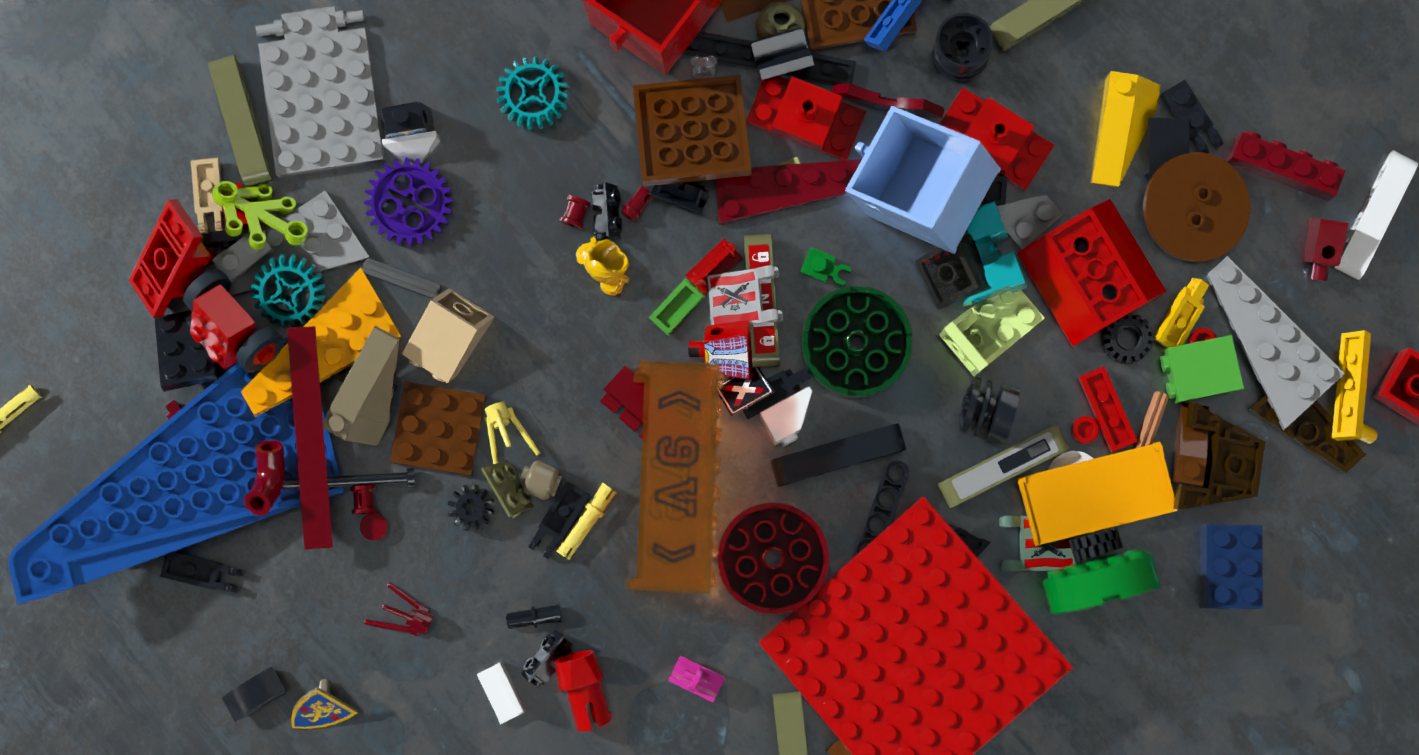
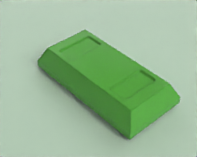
(677, 307)

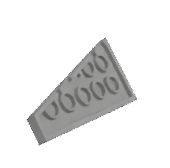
(327, 246)
(1280, 353)

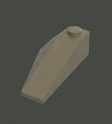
(363, 402)

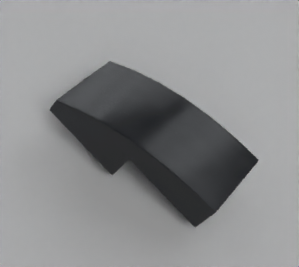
(253, 693)

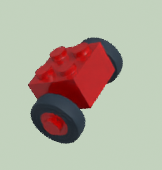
(225, 326)

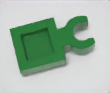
(820, 266)

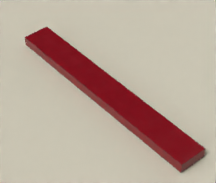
(309, 438)

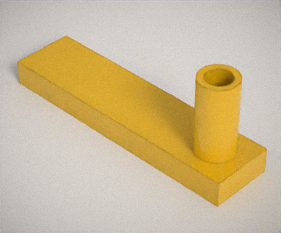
(1352, 389)

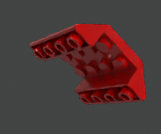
(1075, 280)

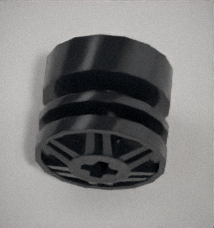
(967, 33)
(989, 410)

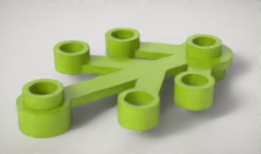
(229, 196)

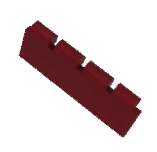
(627, 394)

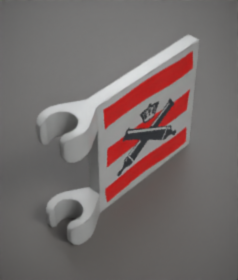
(739, 296)

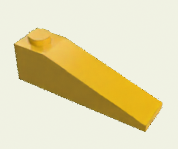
(1123, 124)

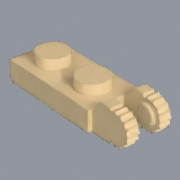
(205, 176)

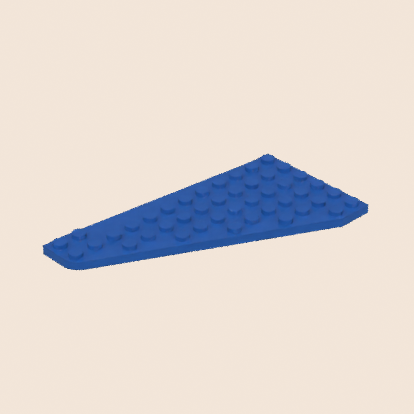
(164, 493)

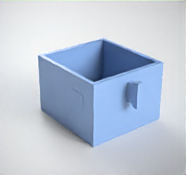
(922, 178)

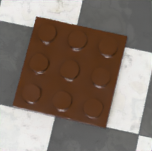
(438, 428)

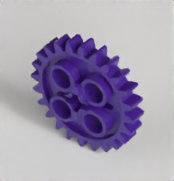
(396, 223)

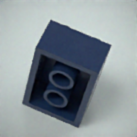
(1231, 566)

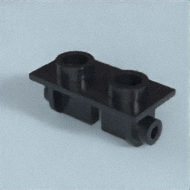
(691, 197)
(609, 223)
(537, 668)

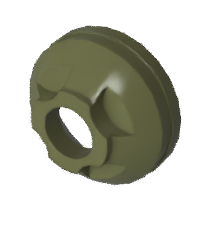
(767, 26)

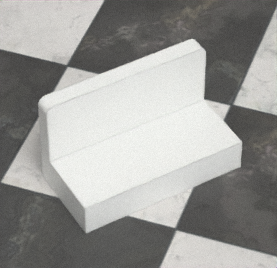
(501, 692)

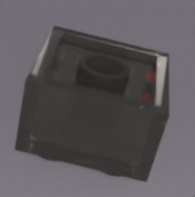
(953, 275)

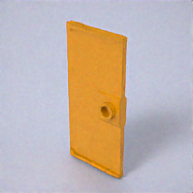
(1097, 494)

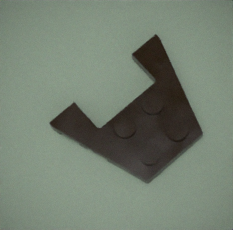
(1232, 462)

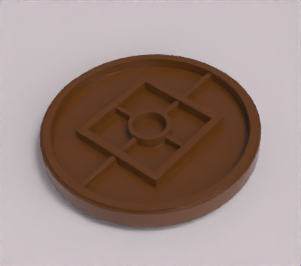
(1196, 207)

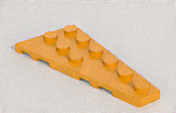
(340, 336)

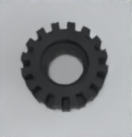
(1143, 345)
(1096, 544)

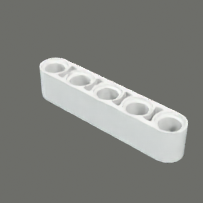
(1376, 214)

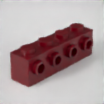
(1286, 166)

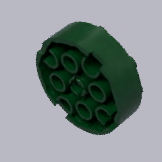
(851, 370)

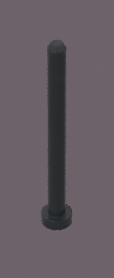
(358, 480)

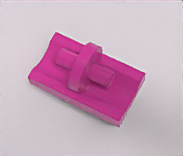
(696, 678)

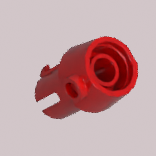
(581, 677)

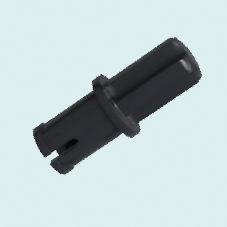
(533, 617)

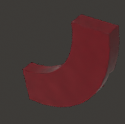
(873, 99)

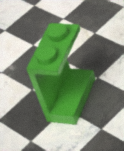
(1201, 369)

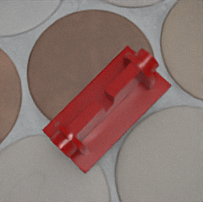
(717, 261)

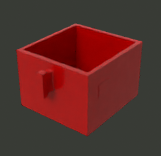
(651, 28)

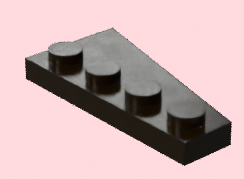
(1314, 432)

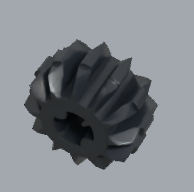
(478, 501)

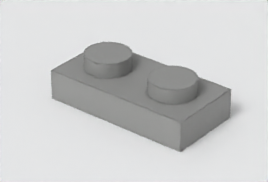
(240, 257)

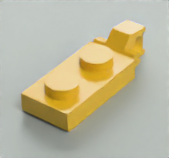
(1182, 314)

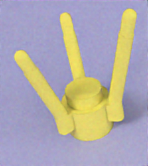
(499, 416)

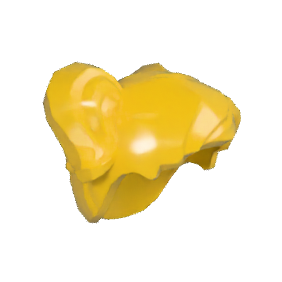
(604, 264)

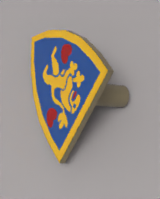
(320, 709)

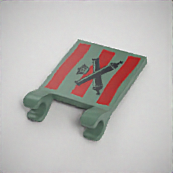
(1036, 558)

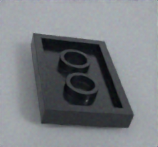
(179, 356)

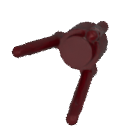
(417, 620)

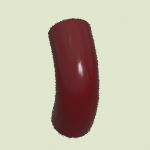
(268, 477)

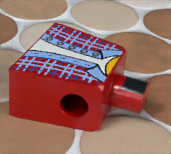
(728, 346)

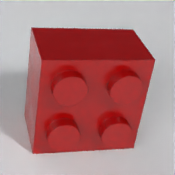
(1401, 385)

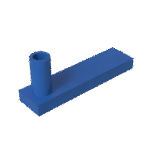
(891, 23)

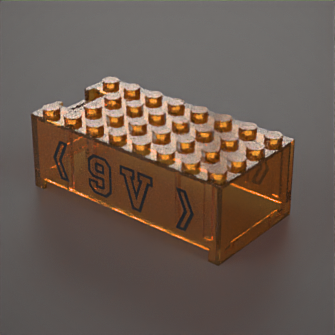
(678, 477)

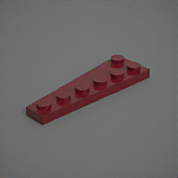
(781, 187)

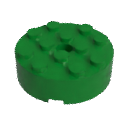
(1101, 581)

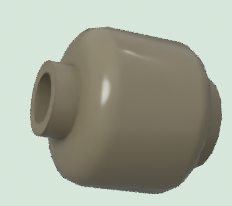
(541, 480)

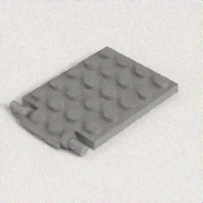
(319, 92)

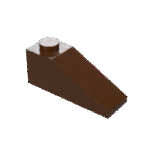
(1189, 452)

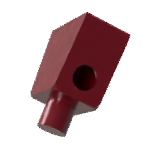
(1327, 235)

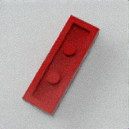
(1107, 409)

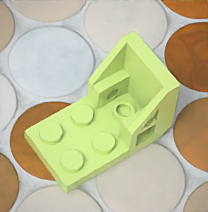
(990, 329)

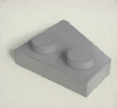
(1028, 219)

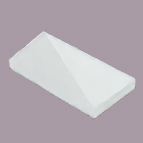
(412, 146)

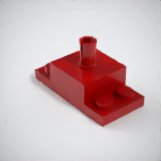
(806, 116)
(1003, 135)
(170, 259)

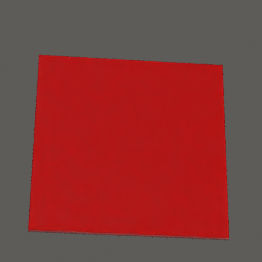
(915, 646)

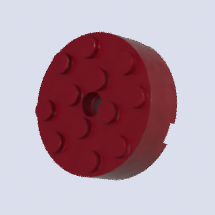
(773, 587)

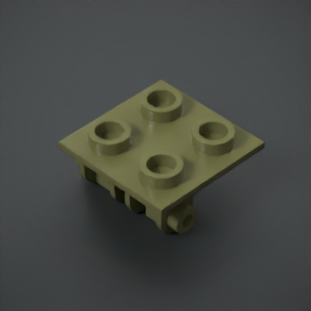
(508, 488)

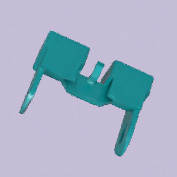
(1001, 272)

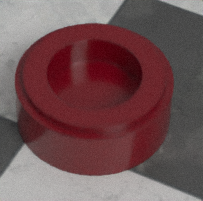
(374, 526)

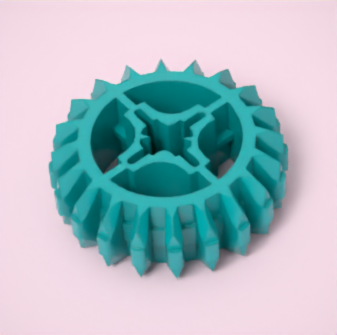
(525, 101)
(284, 280)

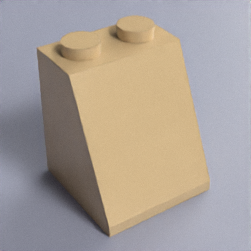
(447, 335)

